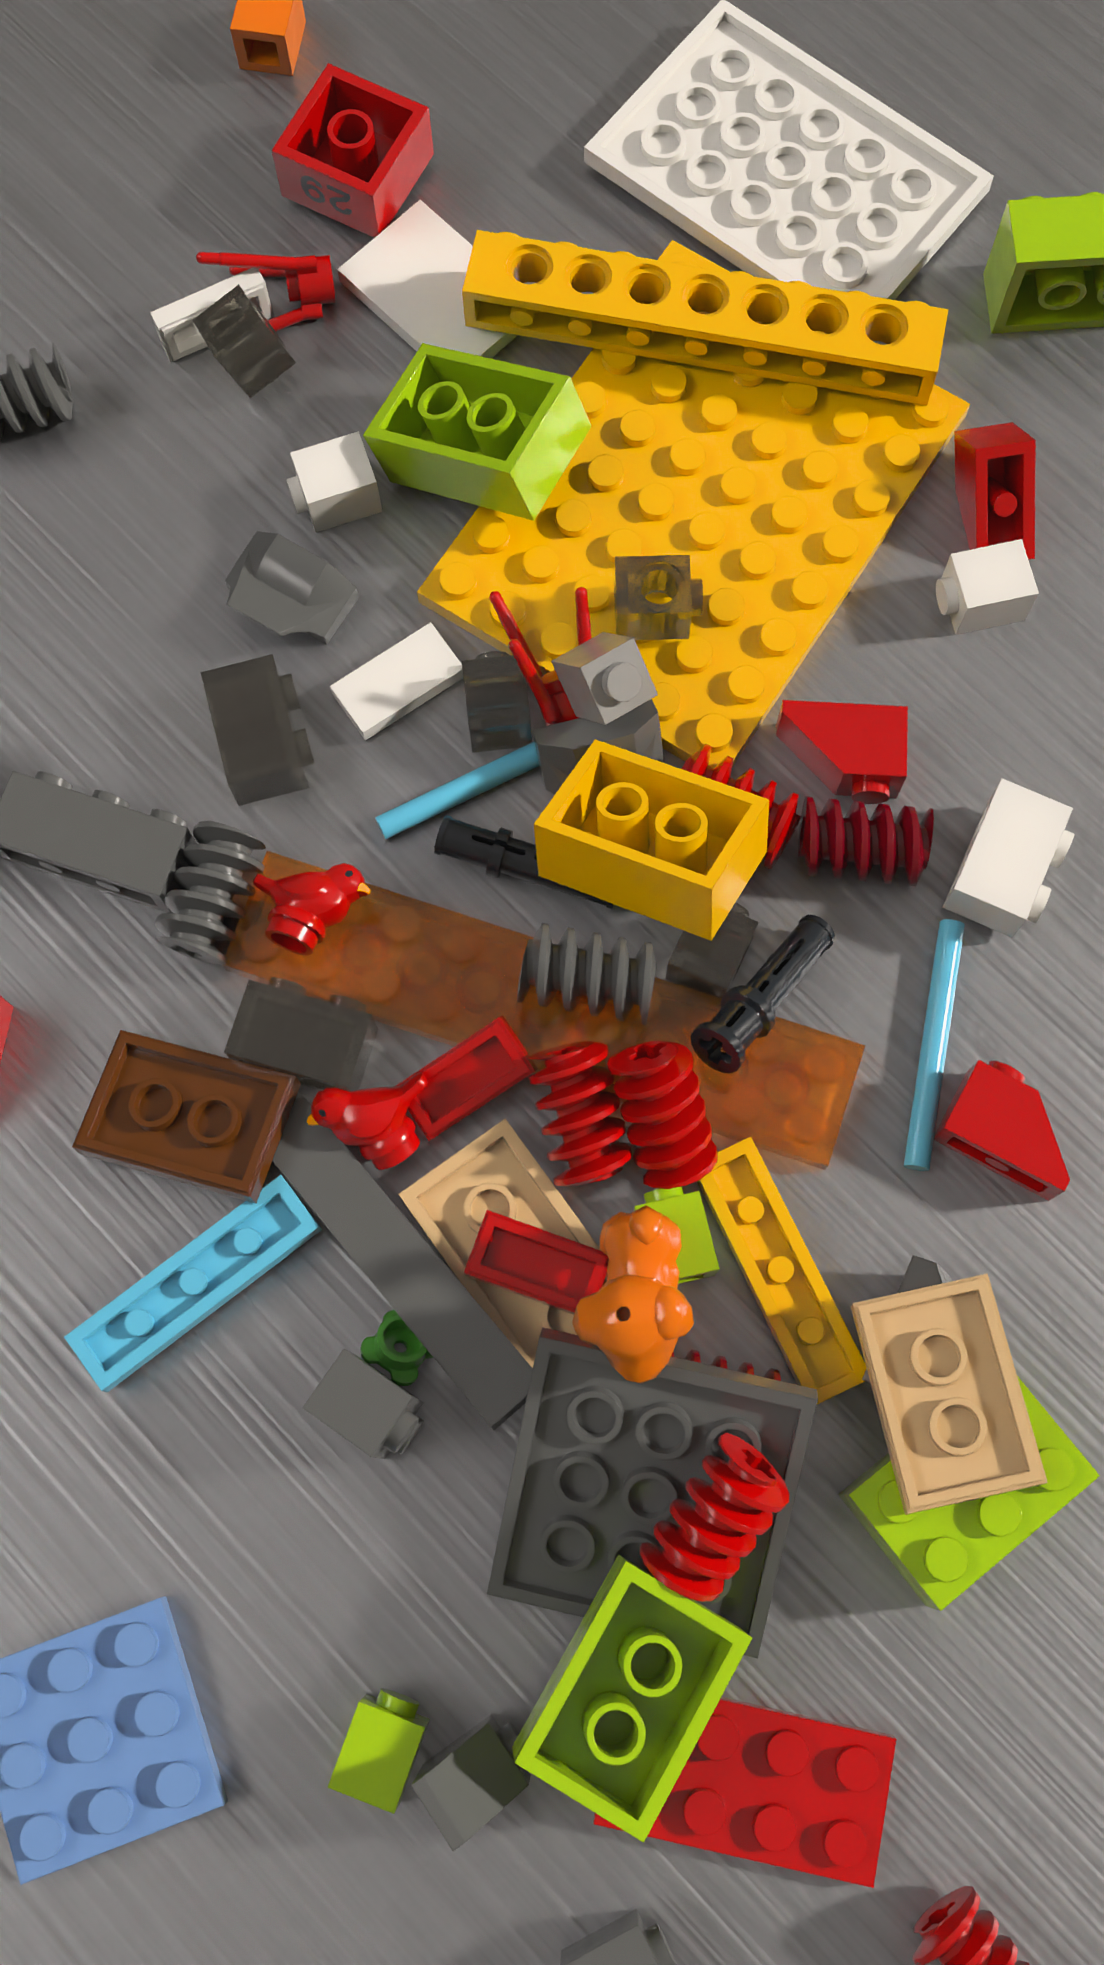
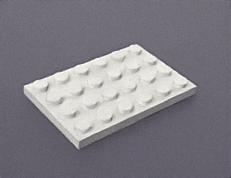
(785, 163)

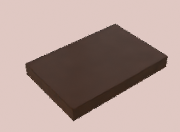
(187, 1116)

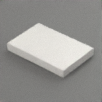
(416, 281)

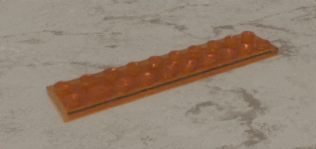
(457, 974)

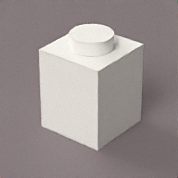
(334, 482)
(987, 587)

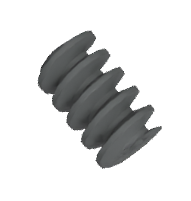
(34, 391)
(209, 891)
(588, 973)

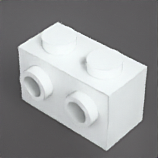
(1009, 859)

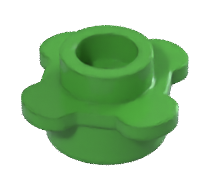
(381, 1351)

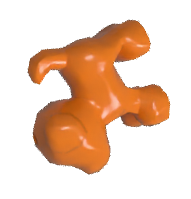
(639, 1307)

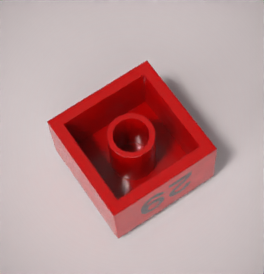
(353, 151)

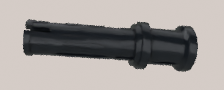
(750, 1009)

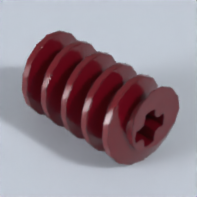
(865, 840)

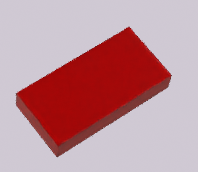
(469, 1077)
(535, 1263)

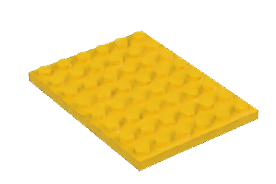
(752, 477)

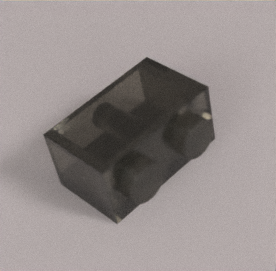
(256, 730)
(303, 1035)

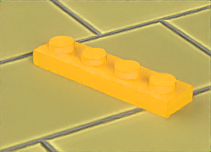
(781, 1272)

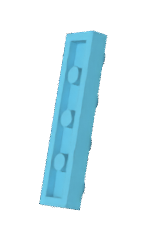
(192, 1284)

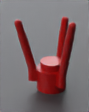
(307, 280)
(546, 688)

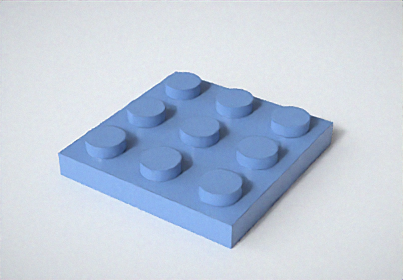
(101, 1741)

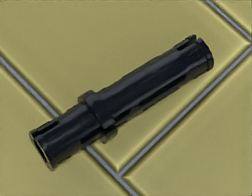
(497, 854)

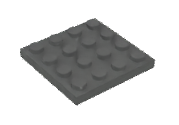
(611, 1456)

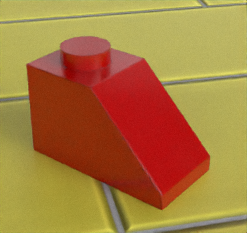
(996, 485)
(849, 746)
(1004, 1129)

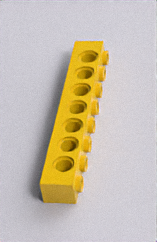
(721, 340)

